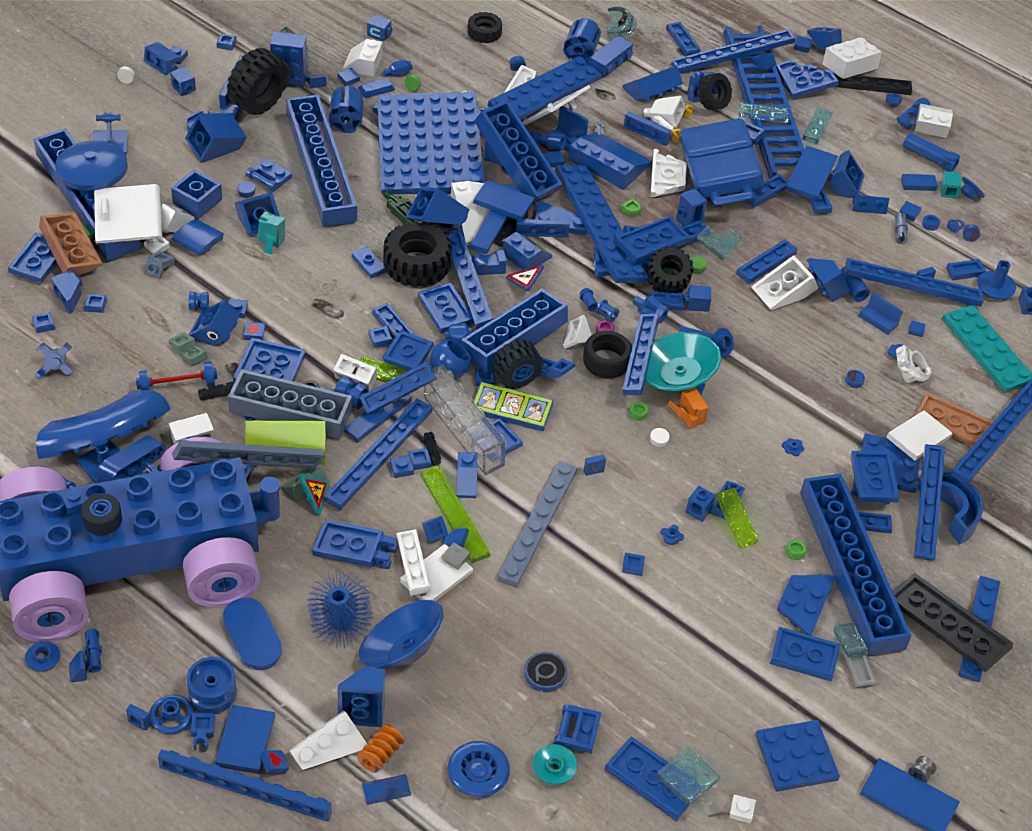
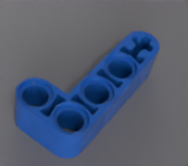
(131, 459)

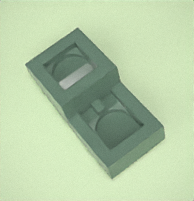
(187, 348)

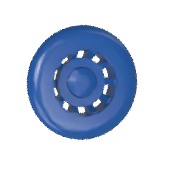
(477, 776)

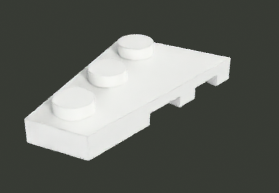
(329, 742)

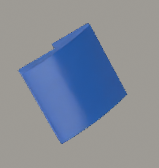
(197, 236)

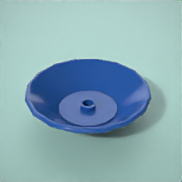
(402, 635)

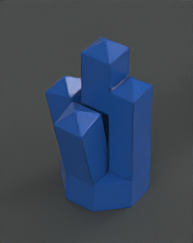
(693, 87)
(651, 306)

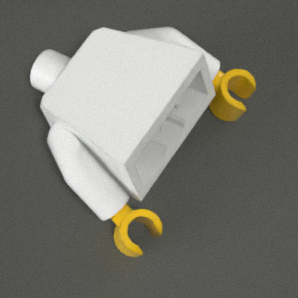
(668, 113)

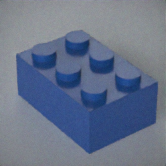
(292, 50)

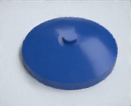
(91, 165)

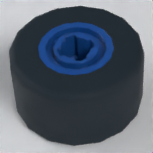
(101, 514)

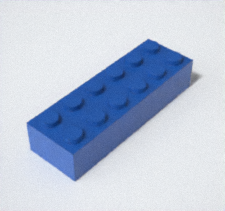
(517, 151)
(527, 320)

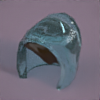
(621, 21)

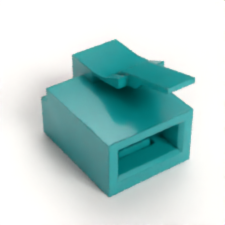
(271, 231)

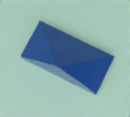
(386, 789)

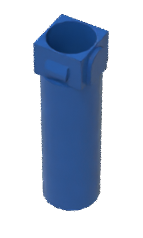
(932, 152)

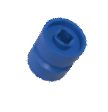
(348, 387)

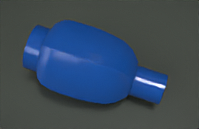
(398, 68)

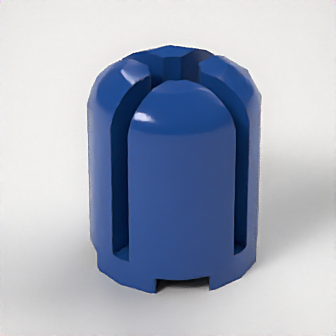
(582, 39)
(346, 108)

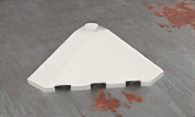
(465, 193)

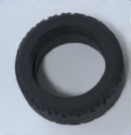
(607, 341)

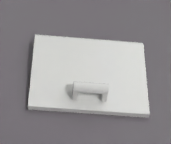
(553, 106)
(128, 213)

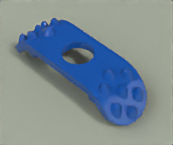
(905, 120)

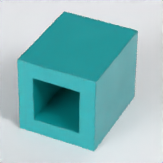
(950, 184)

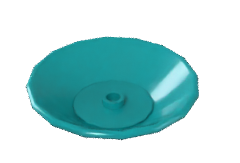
(682, 361)

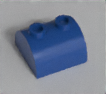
(847, 176)

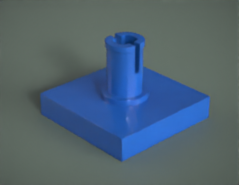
(92, 459)

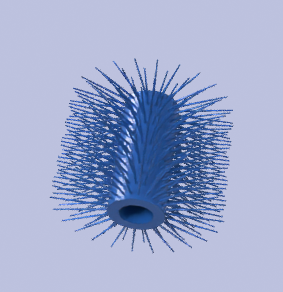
(340, 609)

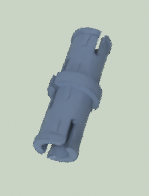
(901, 228)

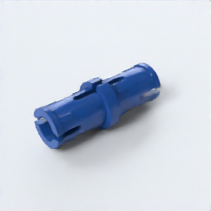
(93, 650)

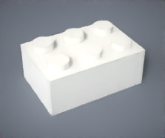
(852, 58)

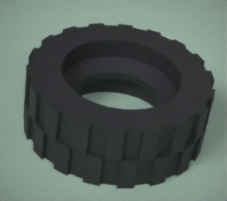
(484, 35)
(724, 91)

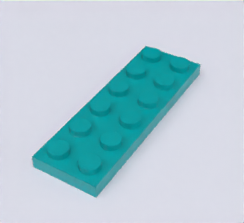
(988, 348)

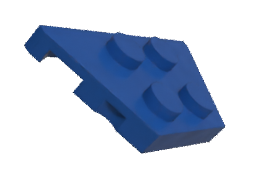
(805, 600)

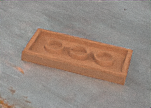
(962, 423)

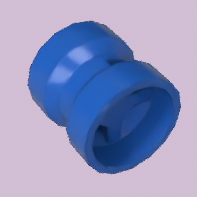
(198, 300)

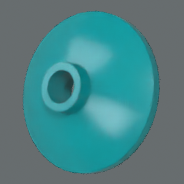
(558, 757)

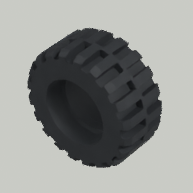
(257, 81)
(412, 269)

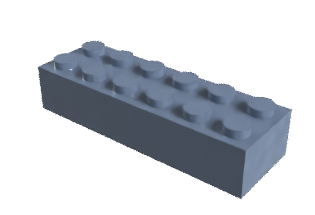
(286, 400)

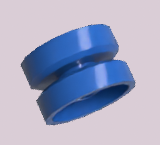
(211, 685)

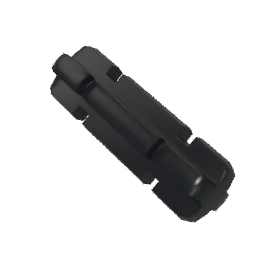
(215, 391)
(432, 447)

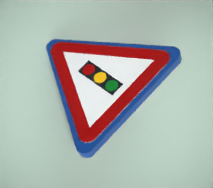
(526, 278)

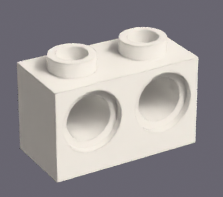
(356, 371)

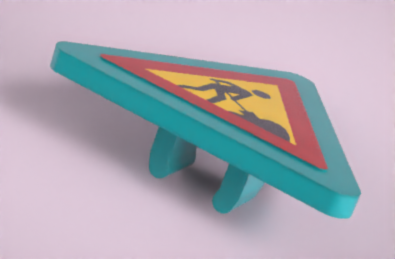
(315, 490)

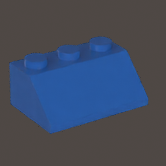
(654, 84)
(363, 697)

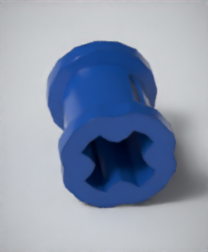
(607, 311)

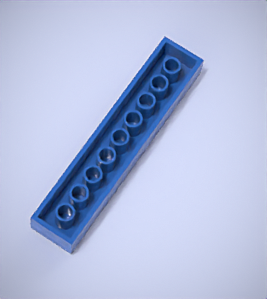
(321, 160)
(82, 202)
(855, 564)

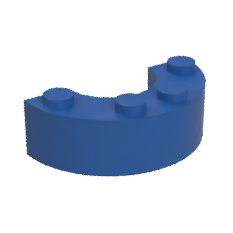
(965, 502)

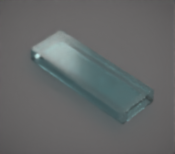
(763, 112)
(817, 125)

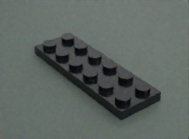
(951, 622)

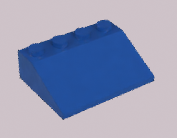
(608, 159)

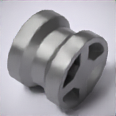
(923, 768)

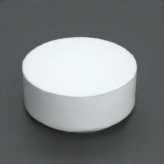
(125, 75)
(659, 437)

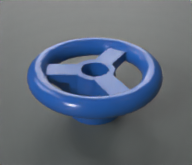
(170, 703)

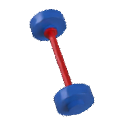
(208, 374)

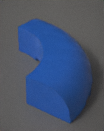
(101, 424)

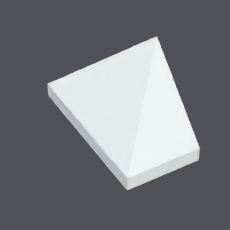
(577, 332)

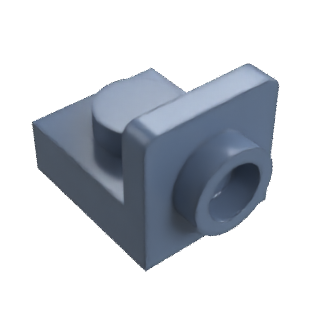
(157, 263)

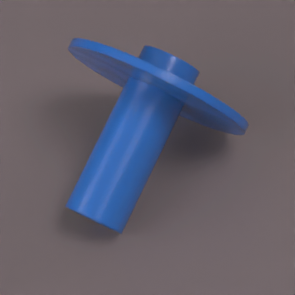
(997, 283)

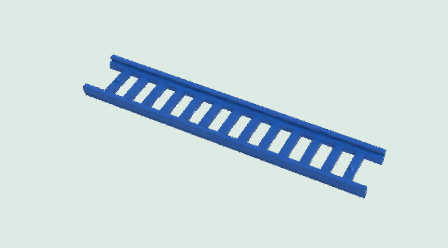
(748, 97)

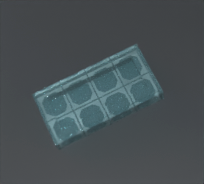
(850, 640)

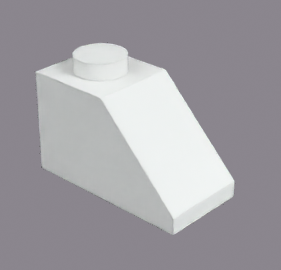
(174, 218)

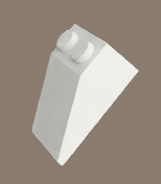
(785, 284)

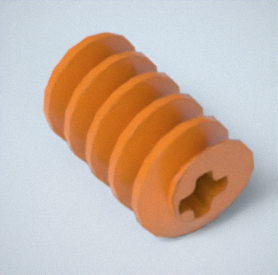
(380, 748)

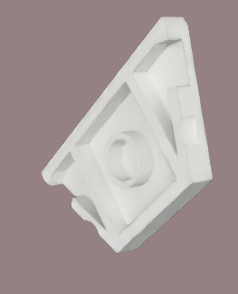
(667, 175)

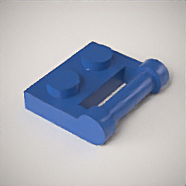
(270, 170)
(584, 731)

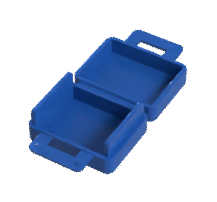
(722, 161)

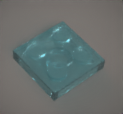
(688, 776)

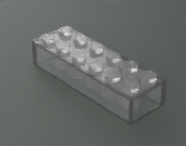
(466, 420)

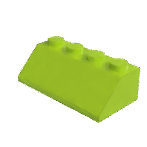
(287, 434)

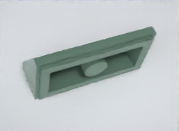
(294, 486)

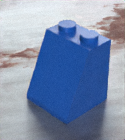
(215, 136)
(437, 207)

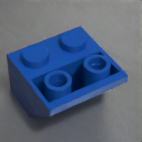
(828, 278)

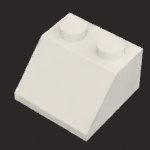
(365, 57)
(933, 120)

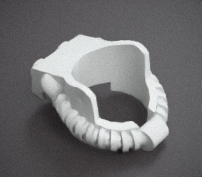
(905, 363)

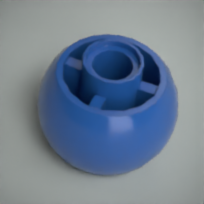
(452, 356)

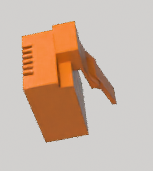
(691, 408)

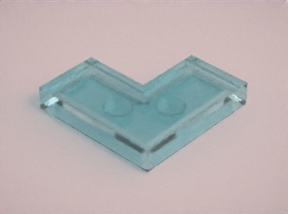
(719, 245)

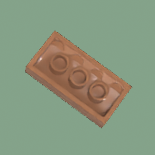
(69, 243)

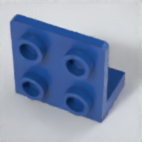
(571, 125)

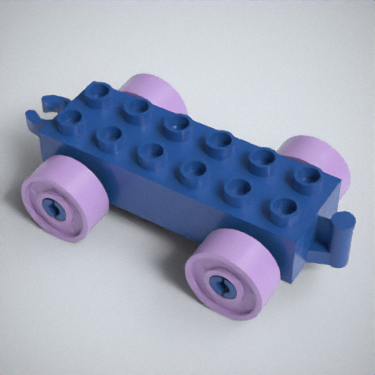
(171, 519)

